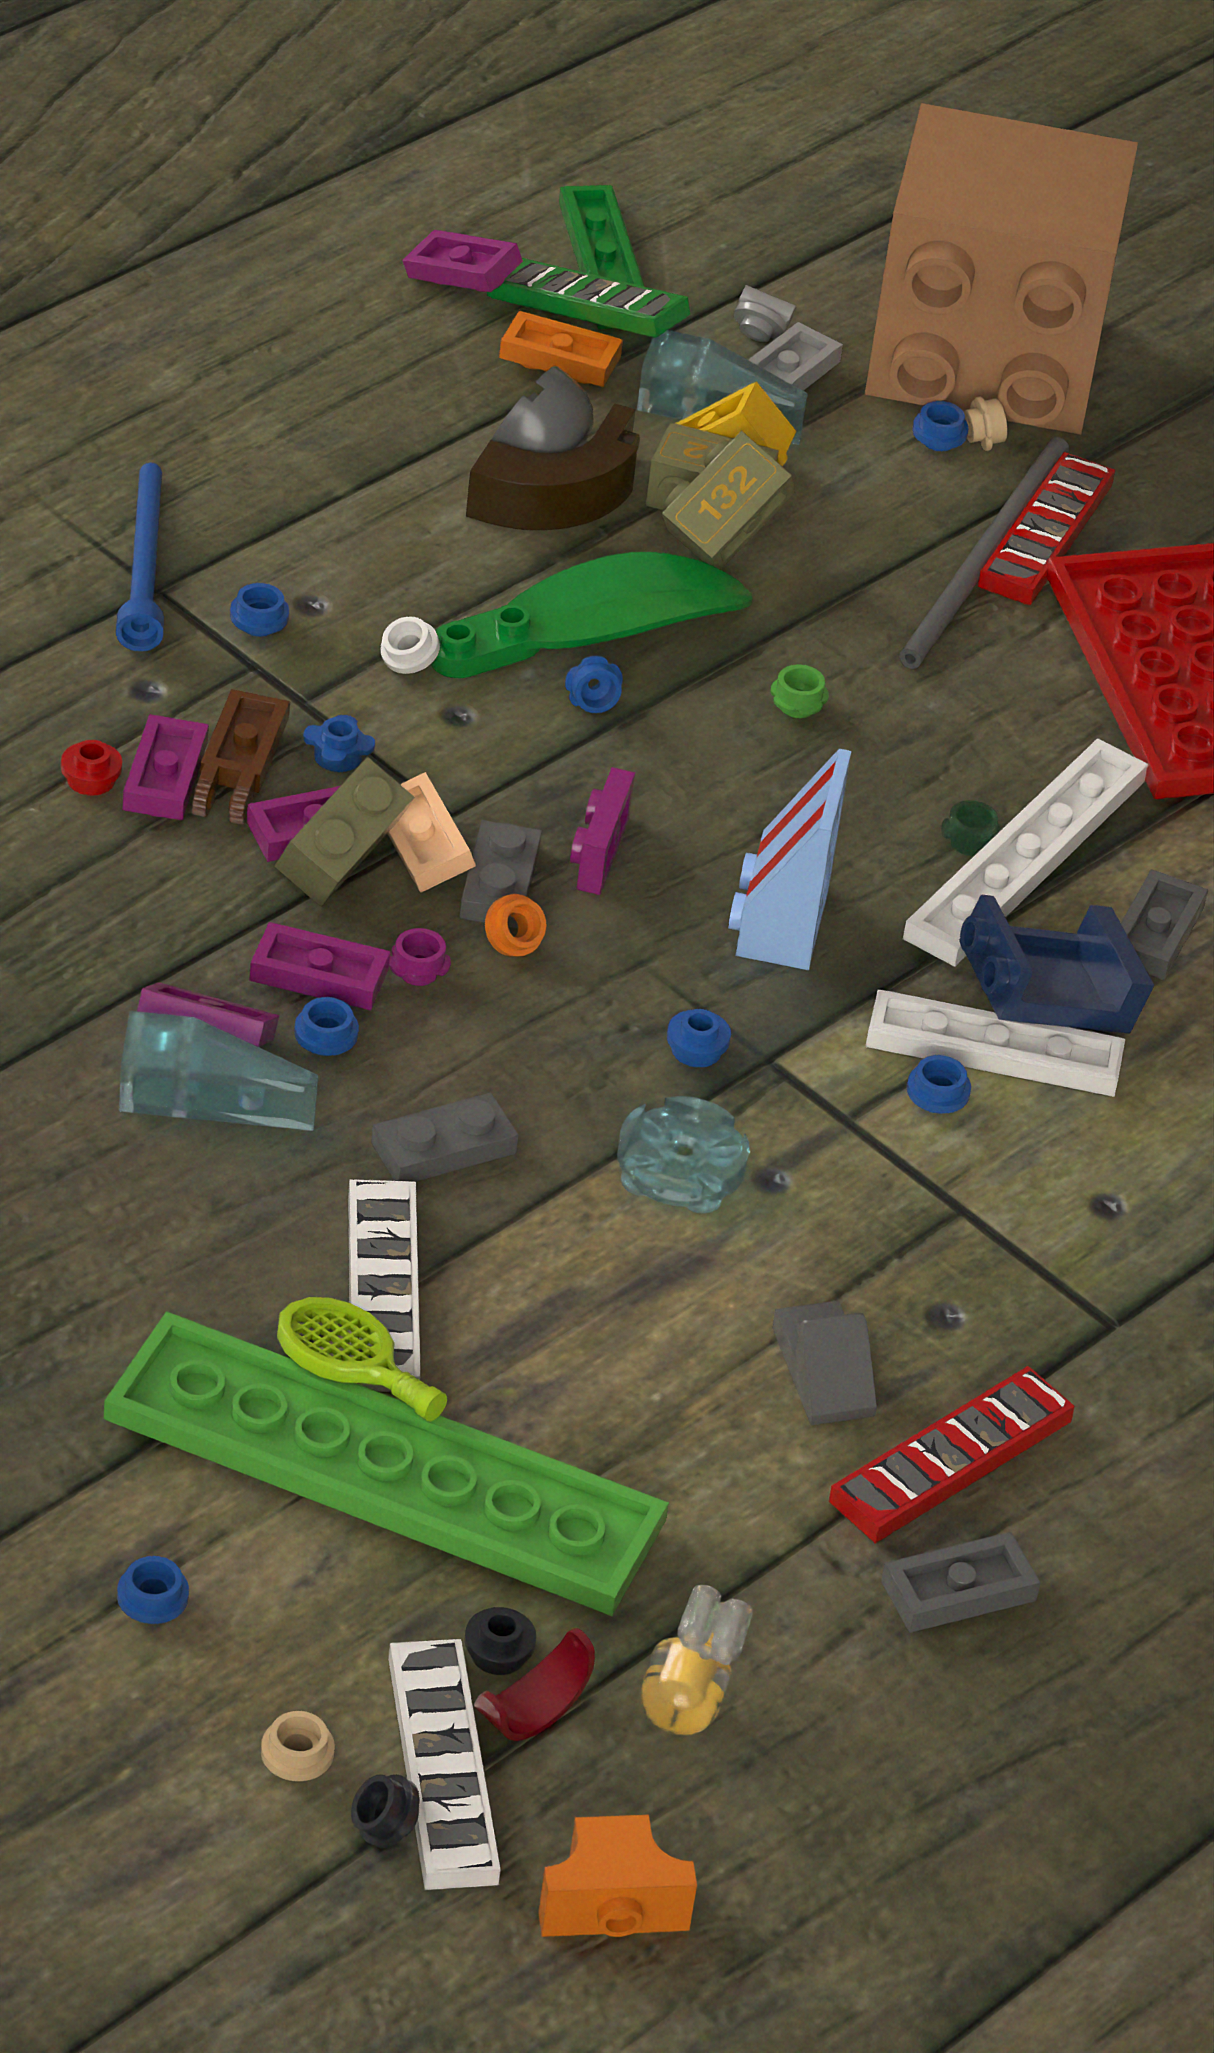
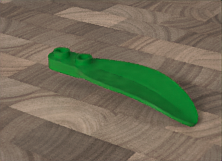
(587, 607)

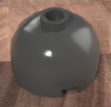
(550, 421)

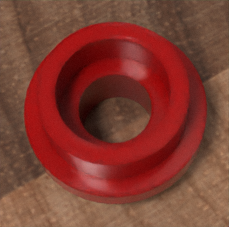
(91, 767)

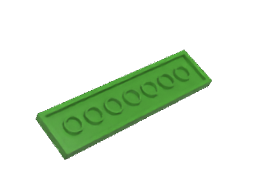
(388, 1463)

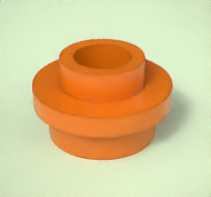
(530, 923)

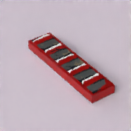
(1046, 528)
(951, 1454)

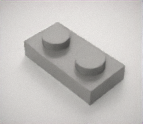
(799, 355)

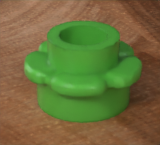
(799, 691)

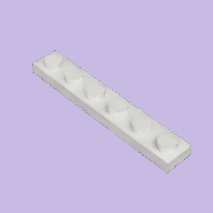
(1028, 846)

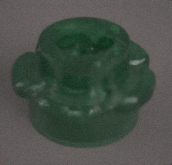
(970, 826)

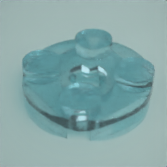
(675, 1179)

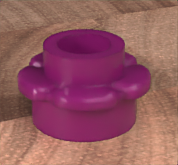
(419, 956)

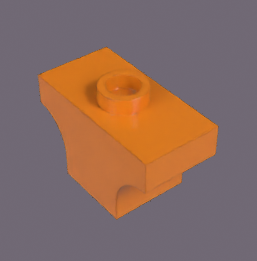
(616, 1882)

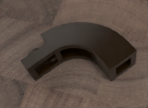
(559, 488)

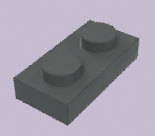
(504, 866)
(1162, 920)
(444, 1139)
(960, 1582)

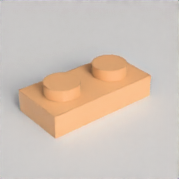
(429, 838)

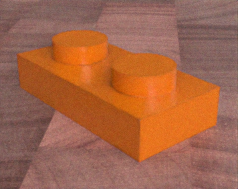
(547, 343)

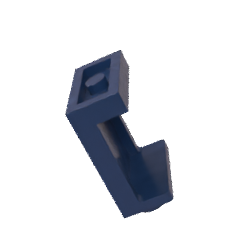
(1057, 976)

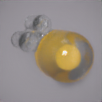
(693, 1671)

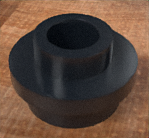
(500, 1640)
(385, 1809)

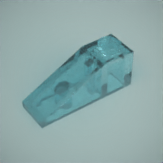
(693, 372)
(207, 1074)

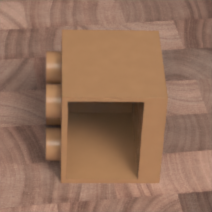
(1000, 266)

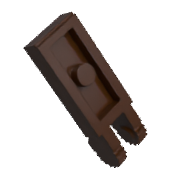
(240, 751)

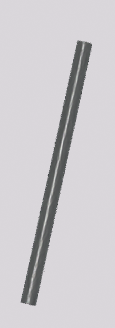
(969, 573)

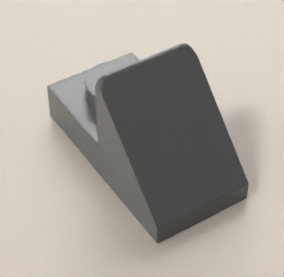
(828, 1360)

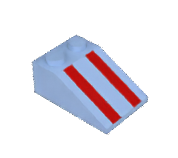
(792, 873)

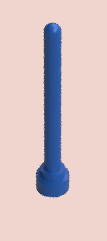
(141, 619)

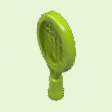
(379, 1370)

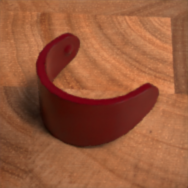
(544, 1691)

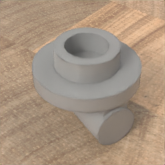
(762, 315)

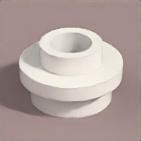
(409, 645)

